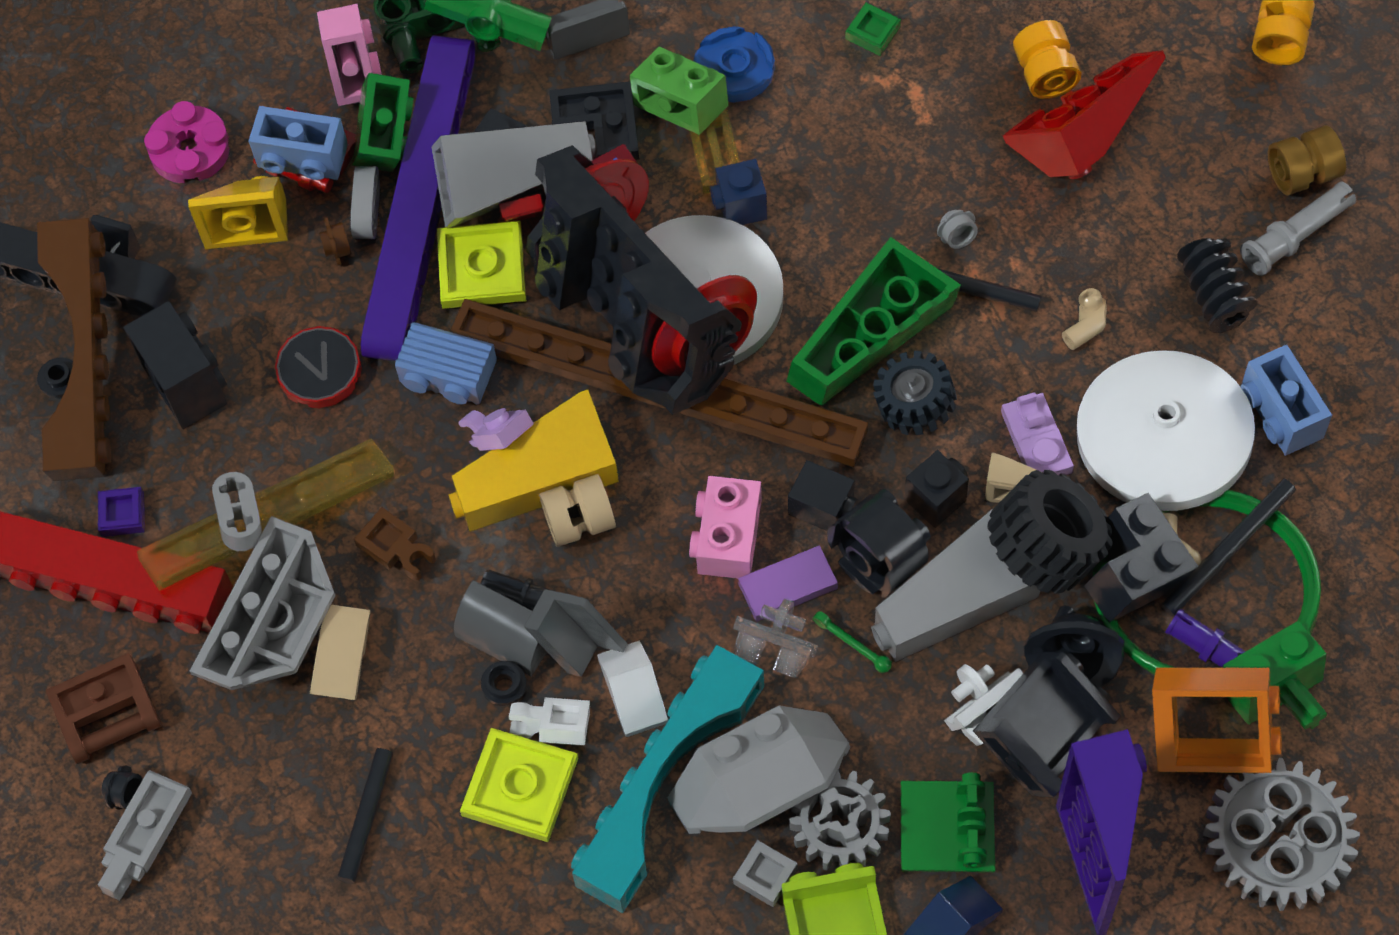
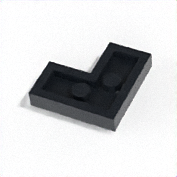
(604, 108)

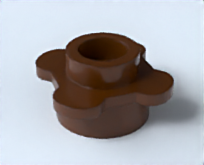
(335, 241)

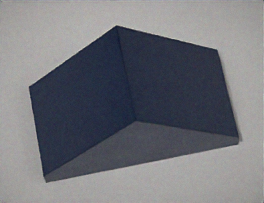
(957, 911)

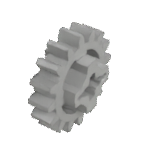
(855, 809)

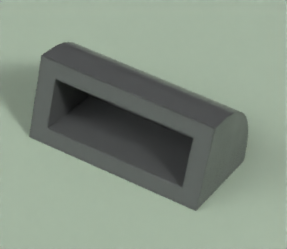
(497, 627)

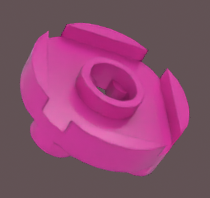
(182, 123)

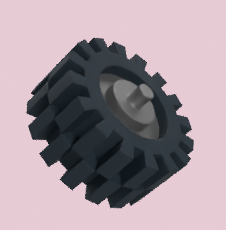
(915, 393)

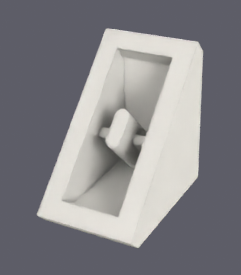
(633, 689)

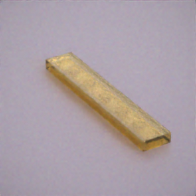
(288, 500)

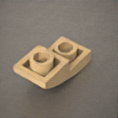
(340, 652)

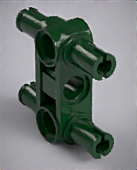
(412, 25)

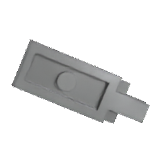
(141, 832)

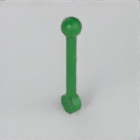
(881, 663)

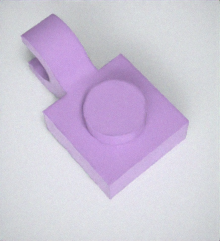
(497, 428)

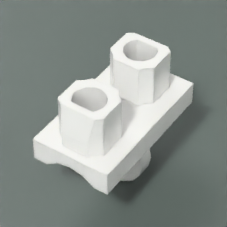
(983, 698)

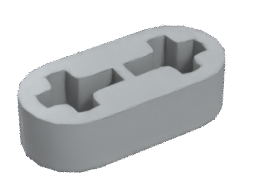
(365, 202)
(245, 510)

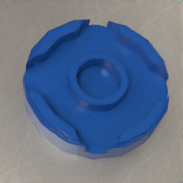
(742, 58)

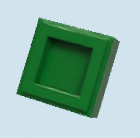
(873, 29)

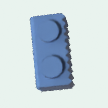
(445, 364)

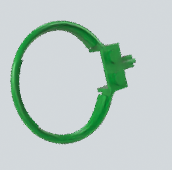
(1292, 653)

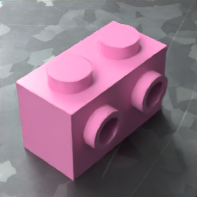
(347, 52)
(727, 527)

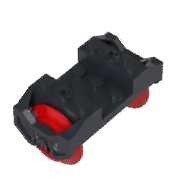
(667, 334)

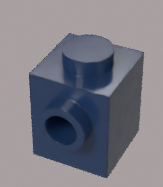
(740, 192)

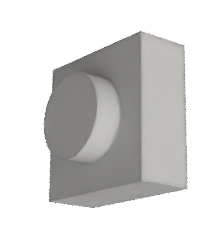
(764, 873)

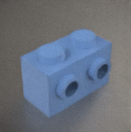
(298, 143)
(1285, 400)

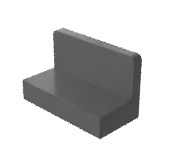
(587, 27)
(571, 630)

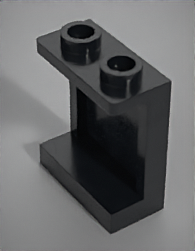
(1041, 718)

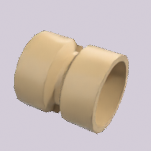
(592, 505)

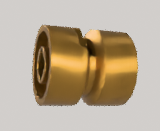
(1312, 158)

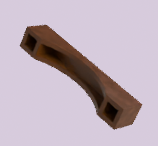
(75, 432)

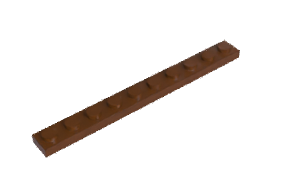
(730, 405)

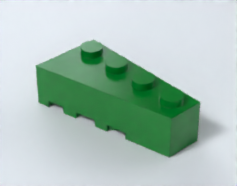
(875, 317)

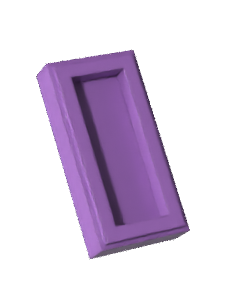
(793, 578)

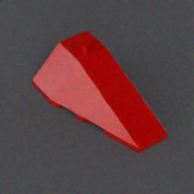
(1088, 121)

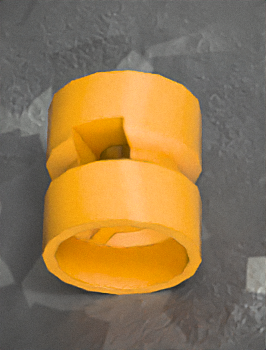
(1283, 30)
(1046, 59)

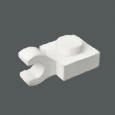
(557, 721)

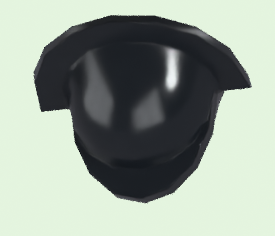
(1085, 638)

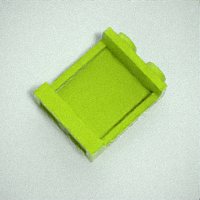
(834, 902)

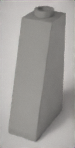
(498, 165)
(949, 595)

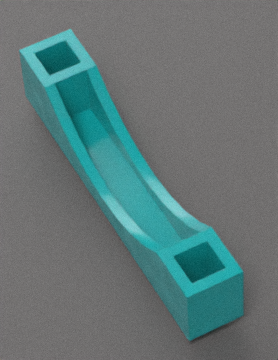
(716, 700)

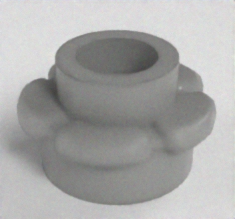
(957, 228)

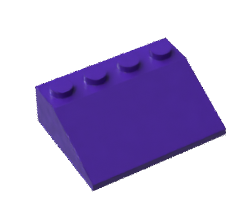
(1099, 816)

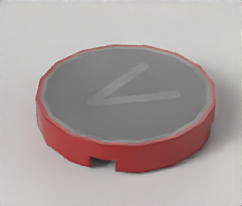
(318, 367)

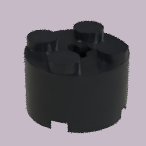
(879, 543)

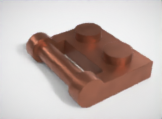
(96, 696)

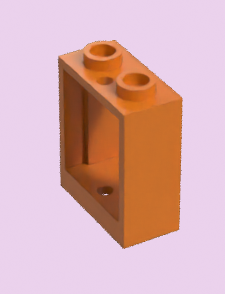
(1214, 755)

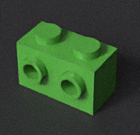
(679, 90)

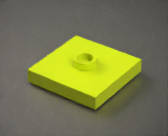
(481, 264)
(519, 784)

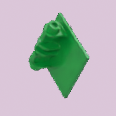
(948, 825)

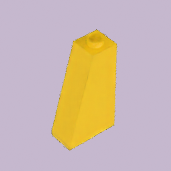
(550, 454)

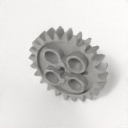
(1312, 863)

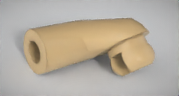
(1091, 319)

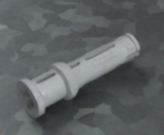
(1284, 237)

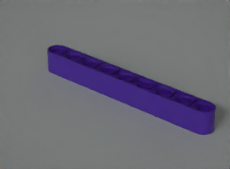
(416, 199)

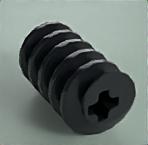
(1216, 283)

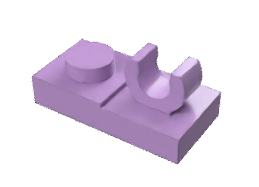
(1036, 434)

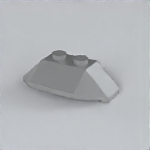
(269, 611)
(758, 770)

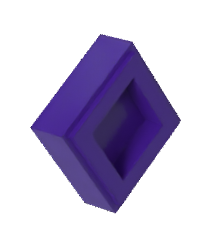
(121, 511)

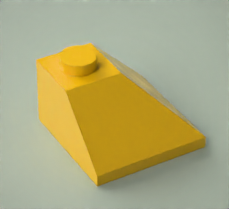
(241, 213)

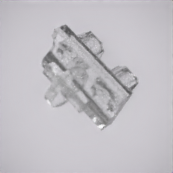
(793, 650)

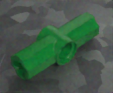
(495, 19)

